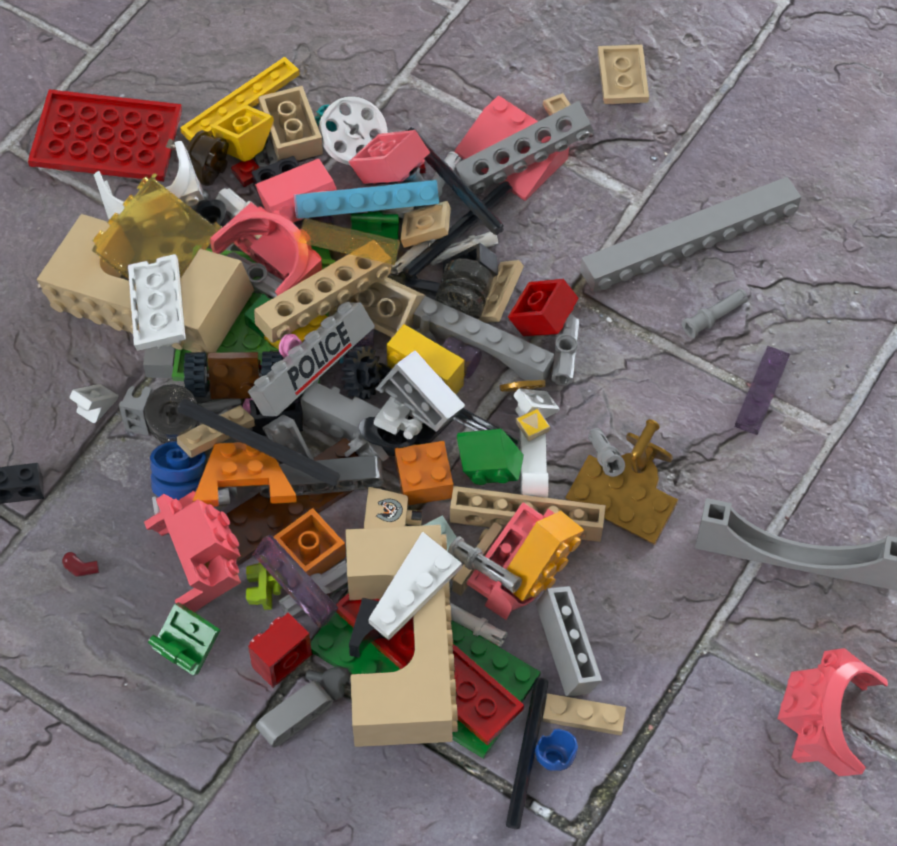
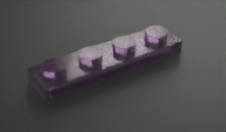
(762, 390)
(295, 581)

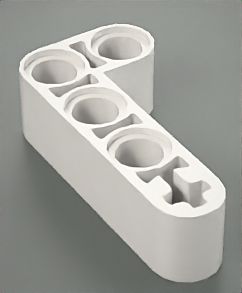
(533, 470)

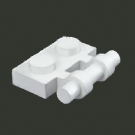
(395, 417)

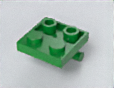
(376, 223)
(185, 639)

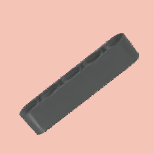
(355, 472)

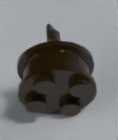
(206, 156)

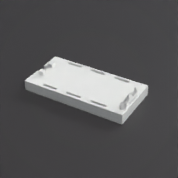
(157, 302)

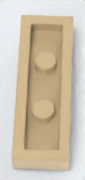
(501, 290)
(203, 437)
(486, 540)
(584, 714)

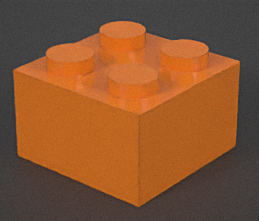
(424, 472)
(312, 543)

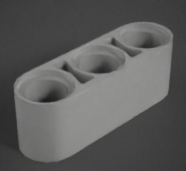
(294, 713)

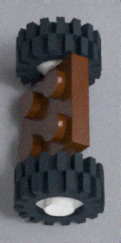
(228, 372)

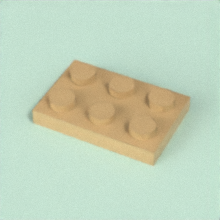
(623, 74)

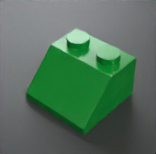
(489, 456)

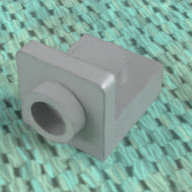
(365, 448)

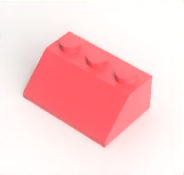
(278, 191)

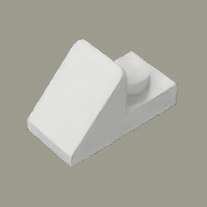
(532, 399)
(93, 401)

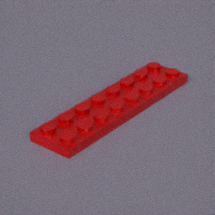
(480, 700)

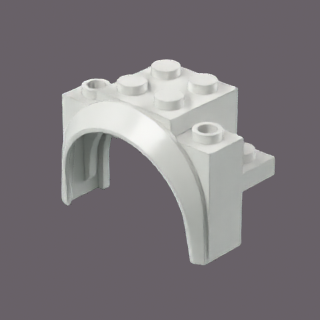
(185, 186)

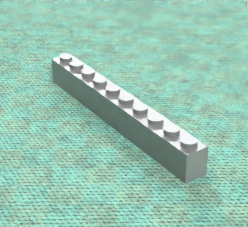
(690, 234)

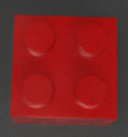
(543, 307)
(280, 649)

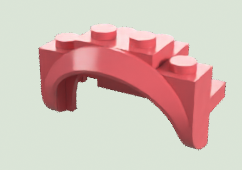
(502, 552)

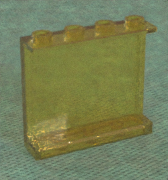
(153, 227)
(349, 241)

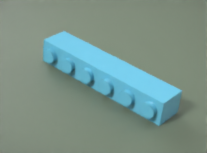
(366, 199)

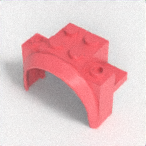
(276, 248)
(199, 537)
(814, 710)

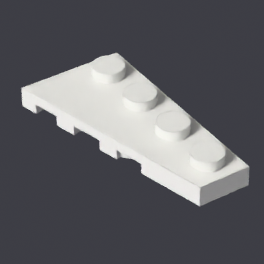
(416, 582)

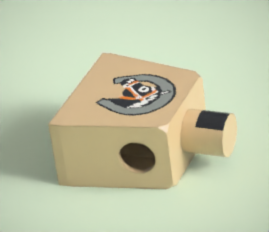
(389, 510)

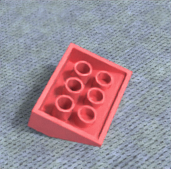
(498, 122)

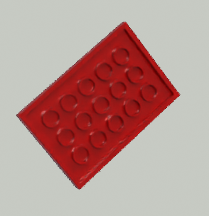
(105, 135)

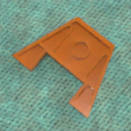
(242, 466)

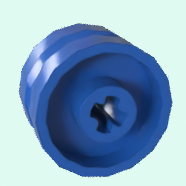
(175, 471)

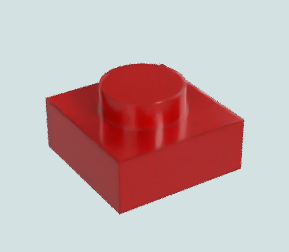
(243, 171)

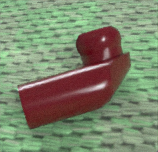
(77, 567)

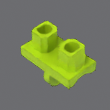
(263, 593)

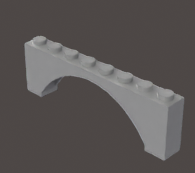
(730, 534)

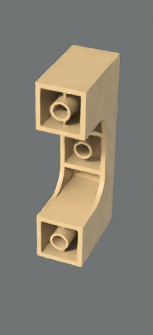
(88, 287)
(420, 698)

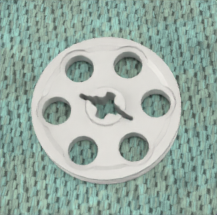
(346, 123)

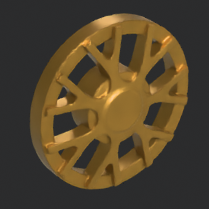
(522, 385)

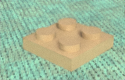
(425, 224)

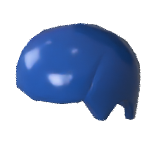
(557, 750)

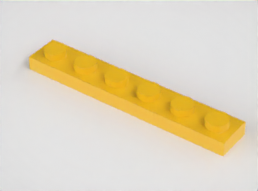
(248, 94)

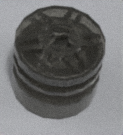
(465, 287)
(159, 410)

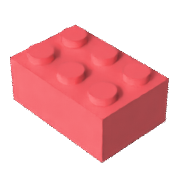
(389, 157)

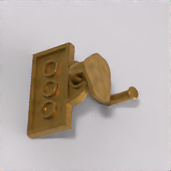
(633, 495)

